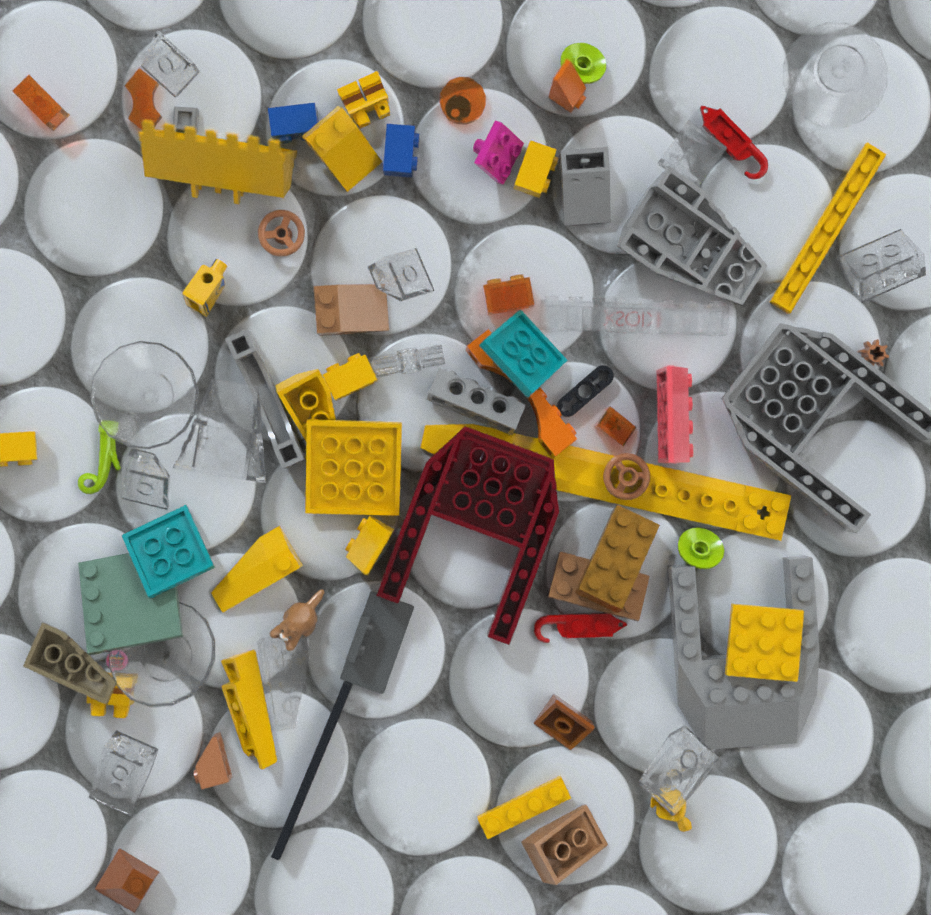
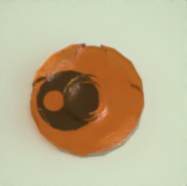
(462, 100)

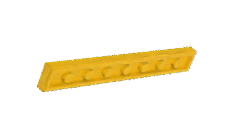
(827, 228)

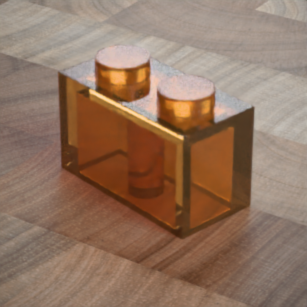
(41, 102)
(508, 295)

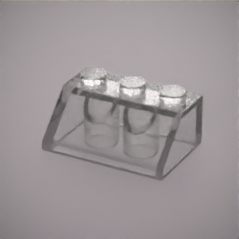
(882, 265)

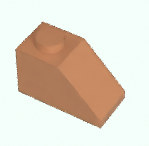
(213, 765)

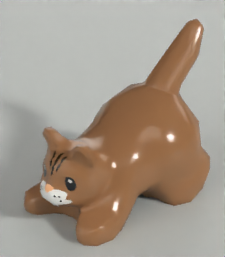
(298, 621)

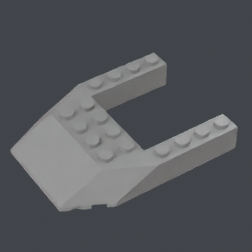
(790, 394)
(742, 709)

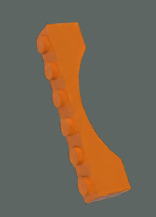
(552, 431)

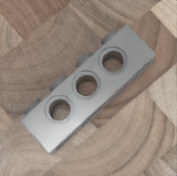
(462, 403)

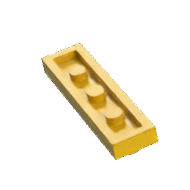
(524, 807)

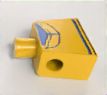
(201, 295)

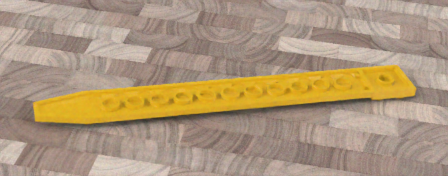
(668, 492)

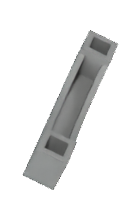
(272, 410)

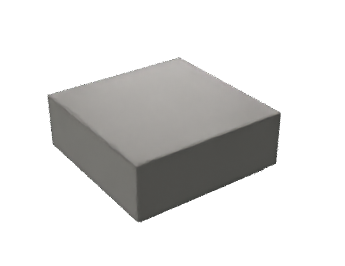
(185, 117)

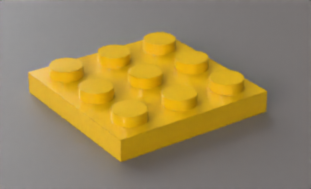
(764, 642)

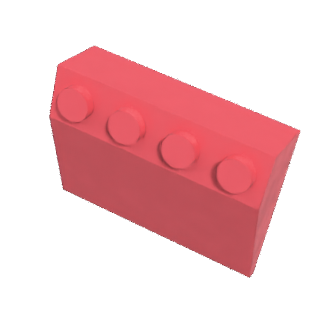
(673, 414)

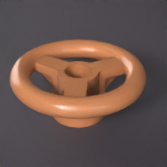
(287, 239)
(618, 492)

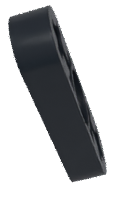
(602, 384)

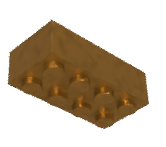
(617, 559)

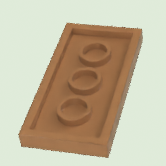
(567, 576)

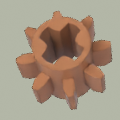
(877, 349)

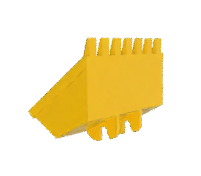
(216, 161)

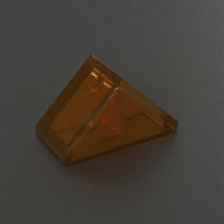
(615, 426)

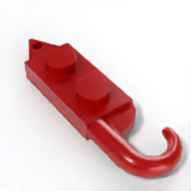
(737, 142)
(580, 625)

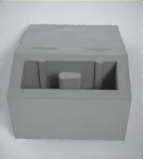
(585, 186)

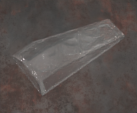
(283, 679)

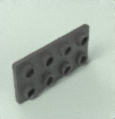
(376, 643)

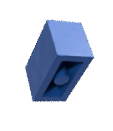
(292, 121)
(399, 150)

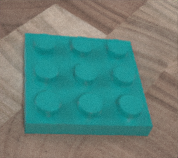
(523, 353)
(168, 551)

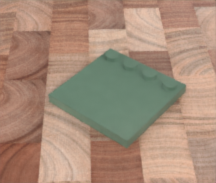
(119, 610)

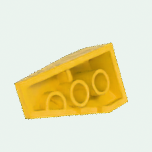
(306, 398)
(260, 566)

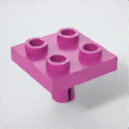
(498, 152)

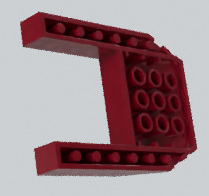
(493, 492)

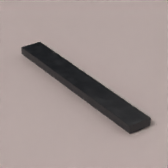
(311, 771)

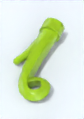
(107, 453)

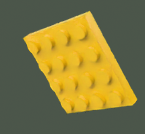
(353, 467)

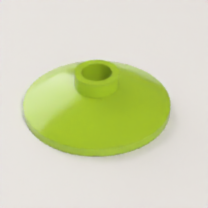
(587, 57)
(704, 541)

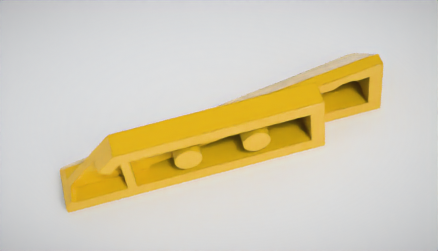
(248, 707)

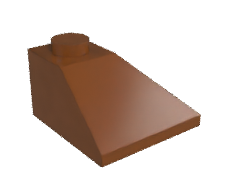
(127, 880)

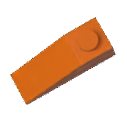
(567, 88)

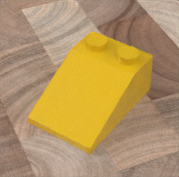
(342, 148)
(369, 543)

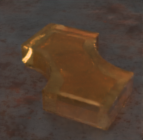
(142, 91)

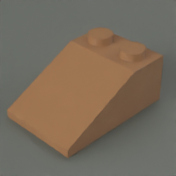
(350, 309)
(564, 845)

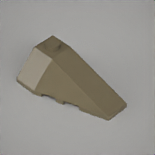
(64, 661)

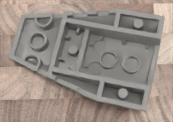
(690, 240)

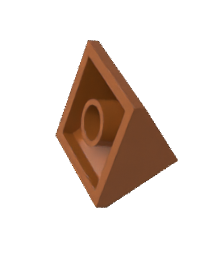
(564, 722)

